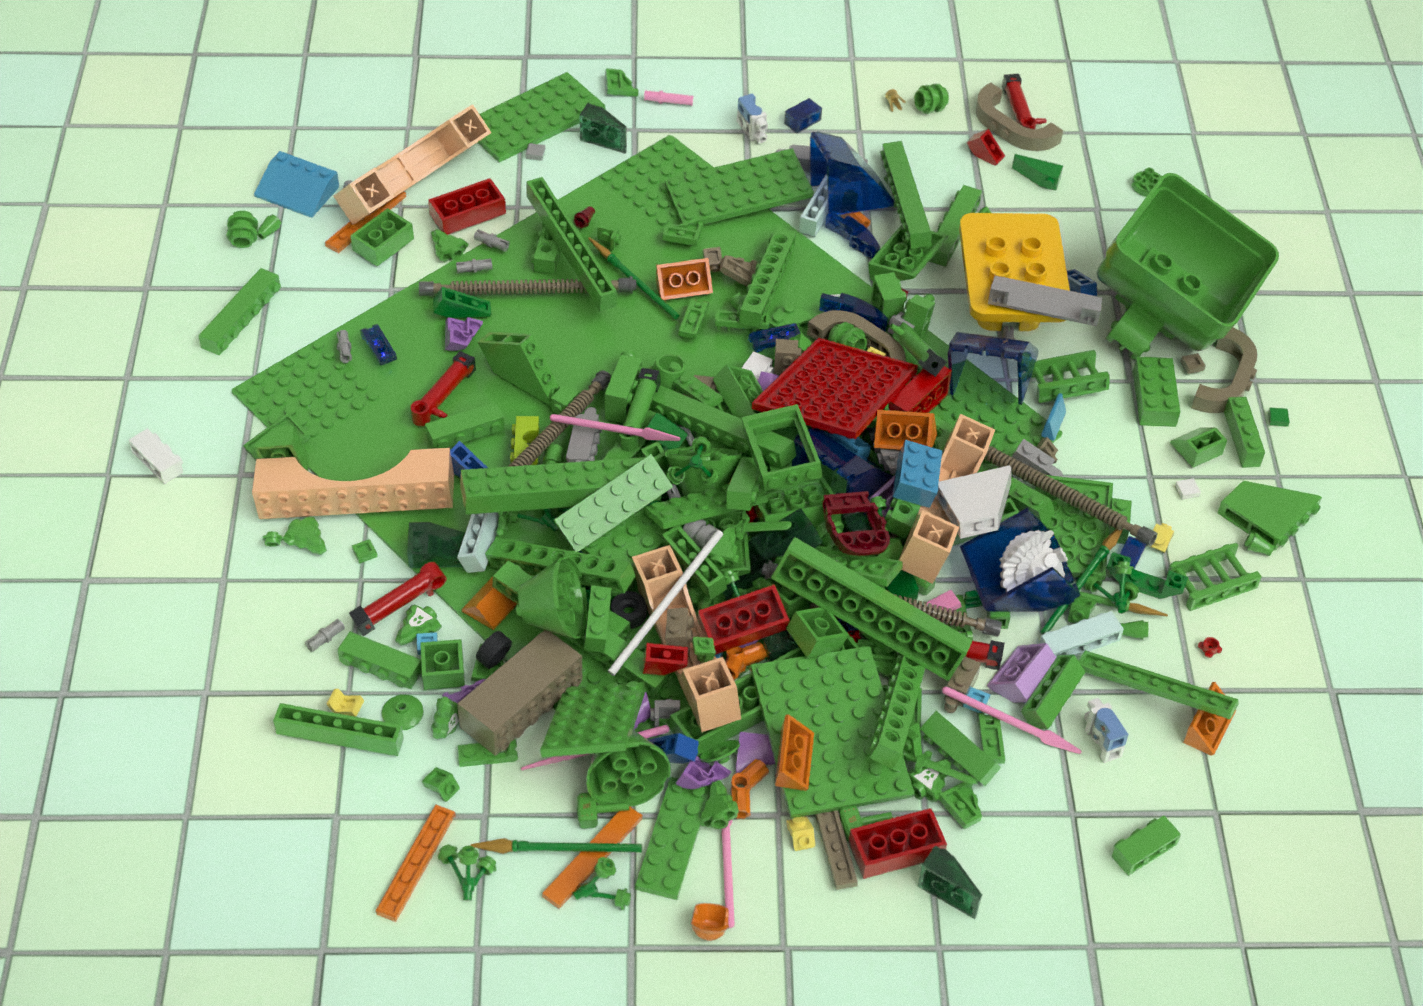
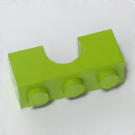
(525, 432)

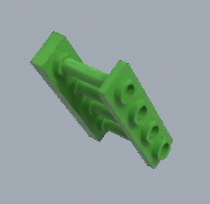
(1073, 386)
(1215, 593)

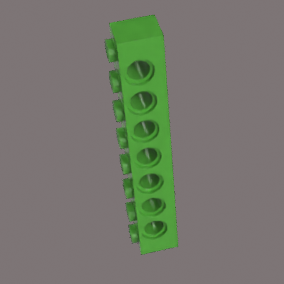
(767, 277)
(904, 513)
(535, 558)
(896, 711)

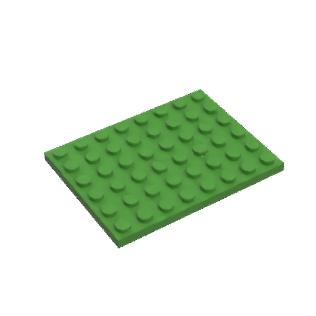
(839, 702)

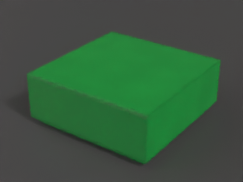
(1278, 416)

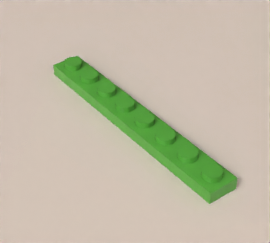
(1159, 685)

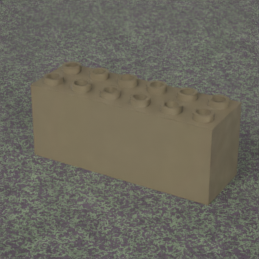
(520, 692)

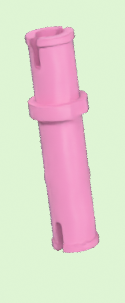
(668, 97)

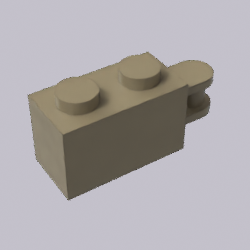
(962, 681)

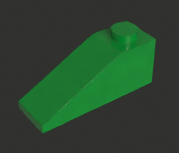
(1038, 171)
(459, 305)

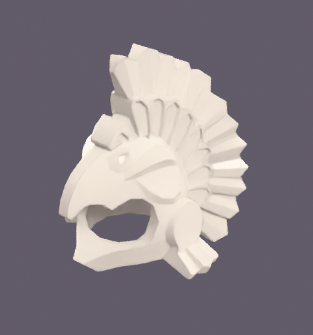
(1028, 557)

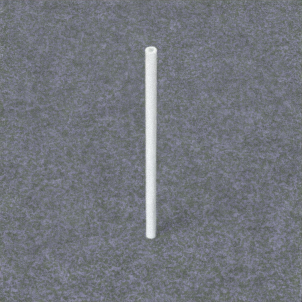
(665, 603)

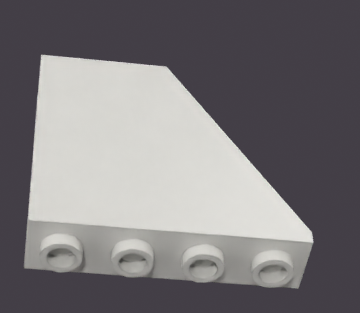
(975, 500)

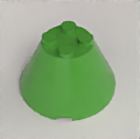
(719, 458)
(555, 599)
(629, 774)

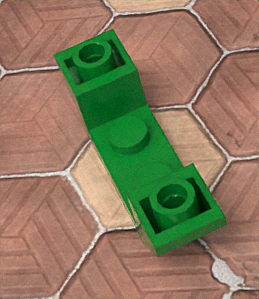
(1148, 583)

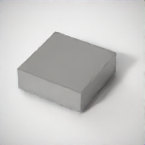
(535, 151)

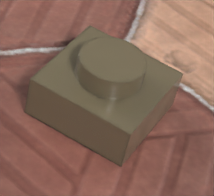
(1193, 363)

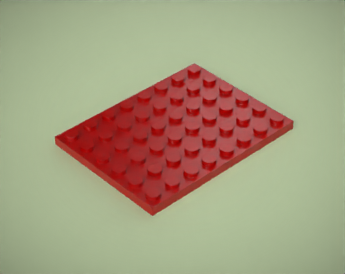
(837, 387)

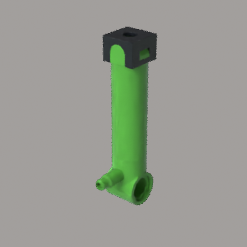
(923, 353)
(648, 384)

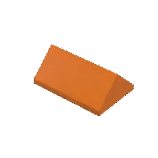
(684, 279)
(898, 426)
(489, 606)
(1207, 728)
(794, 755)

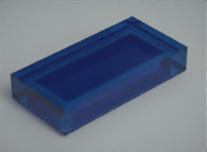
(1134, 550)

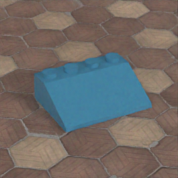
(297, 184)

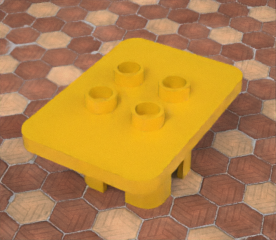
(1014, 248)

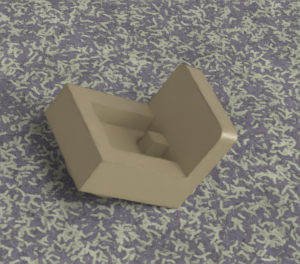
(714, 256)
(1048, 447)

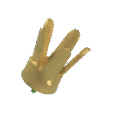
(892, 96)

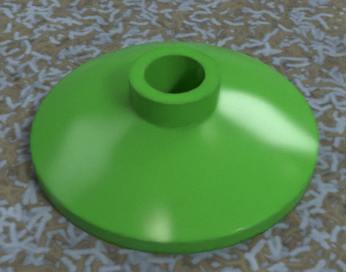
(407, 717)
(720, 752)

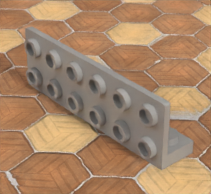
(1045, 300)

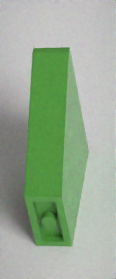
(520, 362)
(1269, 510)

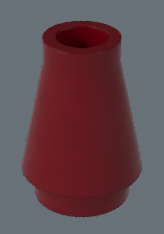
(584, 217)

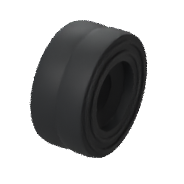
(633, 600)
(493, 649)

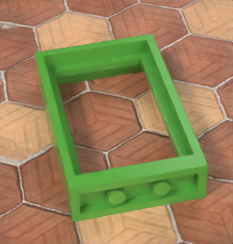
(775, 420)

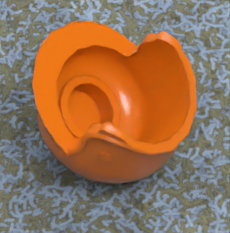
(710, 920)

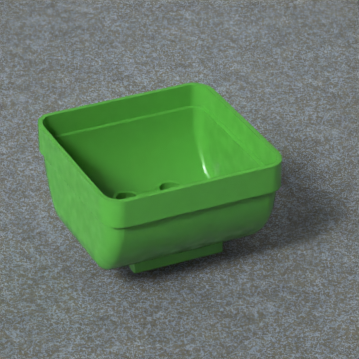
(1183, 268)

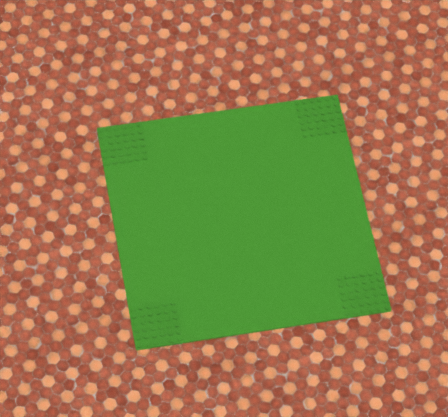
(363, 409)

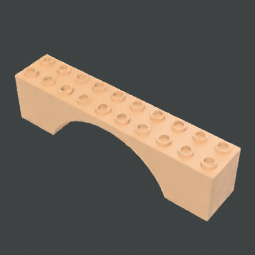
(412, 164)
(416, 483)
(932, 531)
(706, 685)

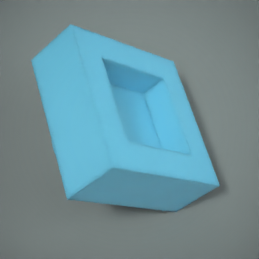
(425, 637)
(977, 695)

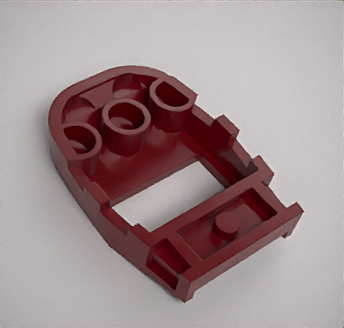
(859, 542)

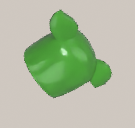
(668, 374)

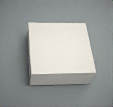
(1187, 488)

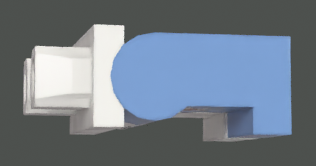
(752, 118)
(1105, 730)

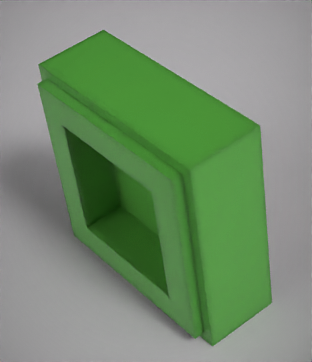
(364, 551)

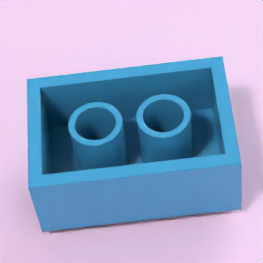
(917, 473)

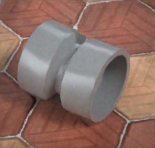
(699, 532)

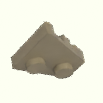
(738, 269)

